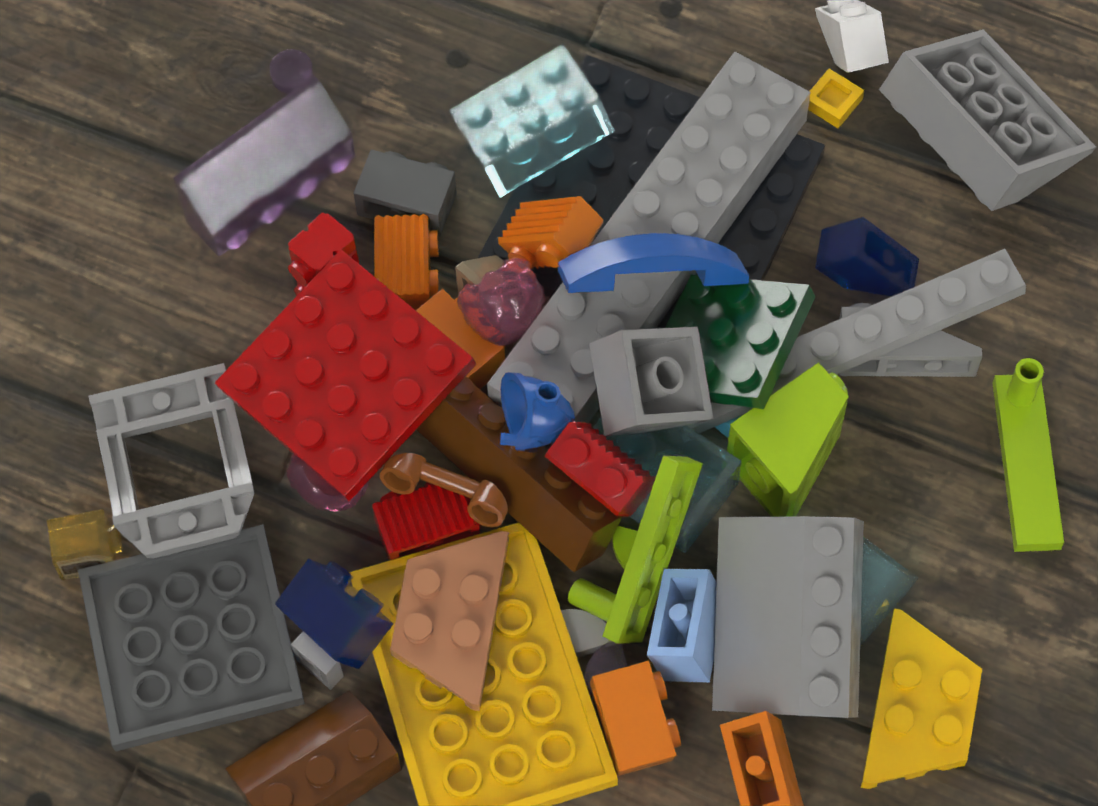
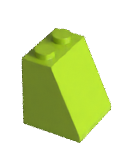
(789, 439)

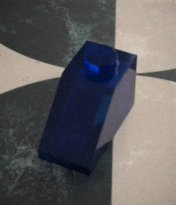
(865, 259)

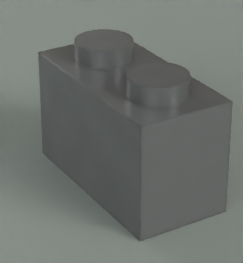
(404, 186)

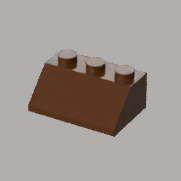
(319, 760)

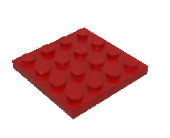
(345, 374)

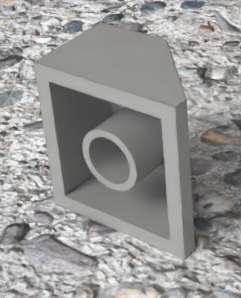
(650, 380)

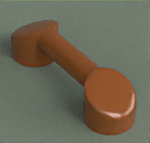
(405, 470)

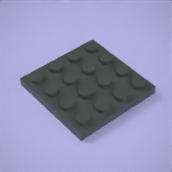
(189, 639)

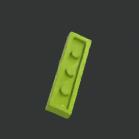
(1028, 459)
(658, 532)

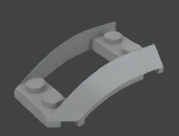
(157, 406)

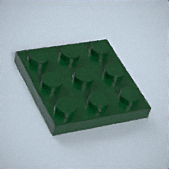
(743, 334)

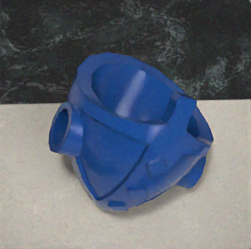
(532, 411)

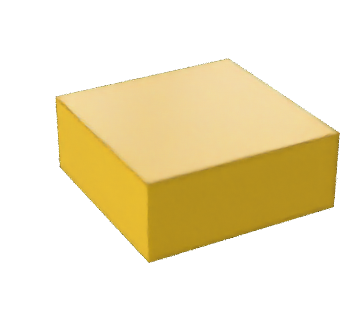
(834, 98)

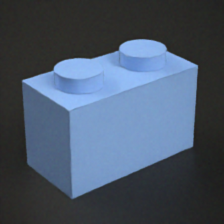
(684, 626)

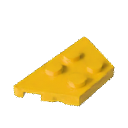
(921, 705)

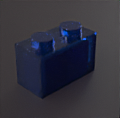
(334, 612)

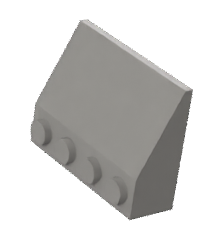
(984, 117)
(788, 615)

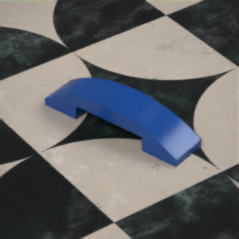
(595, 266)

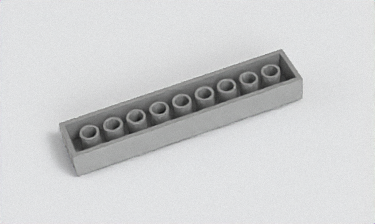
(688, 190)

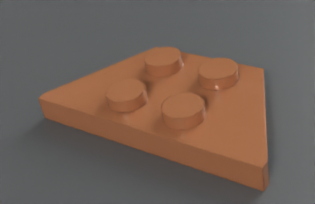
(451, 613)

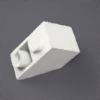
(853, 34)

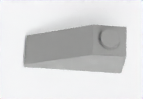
(930, 356)

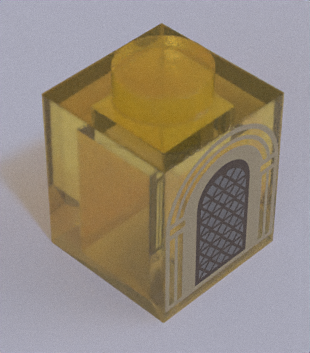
(82, 542)

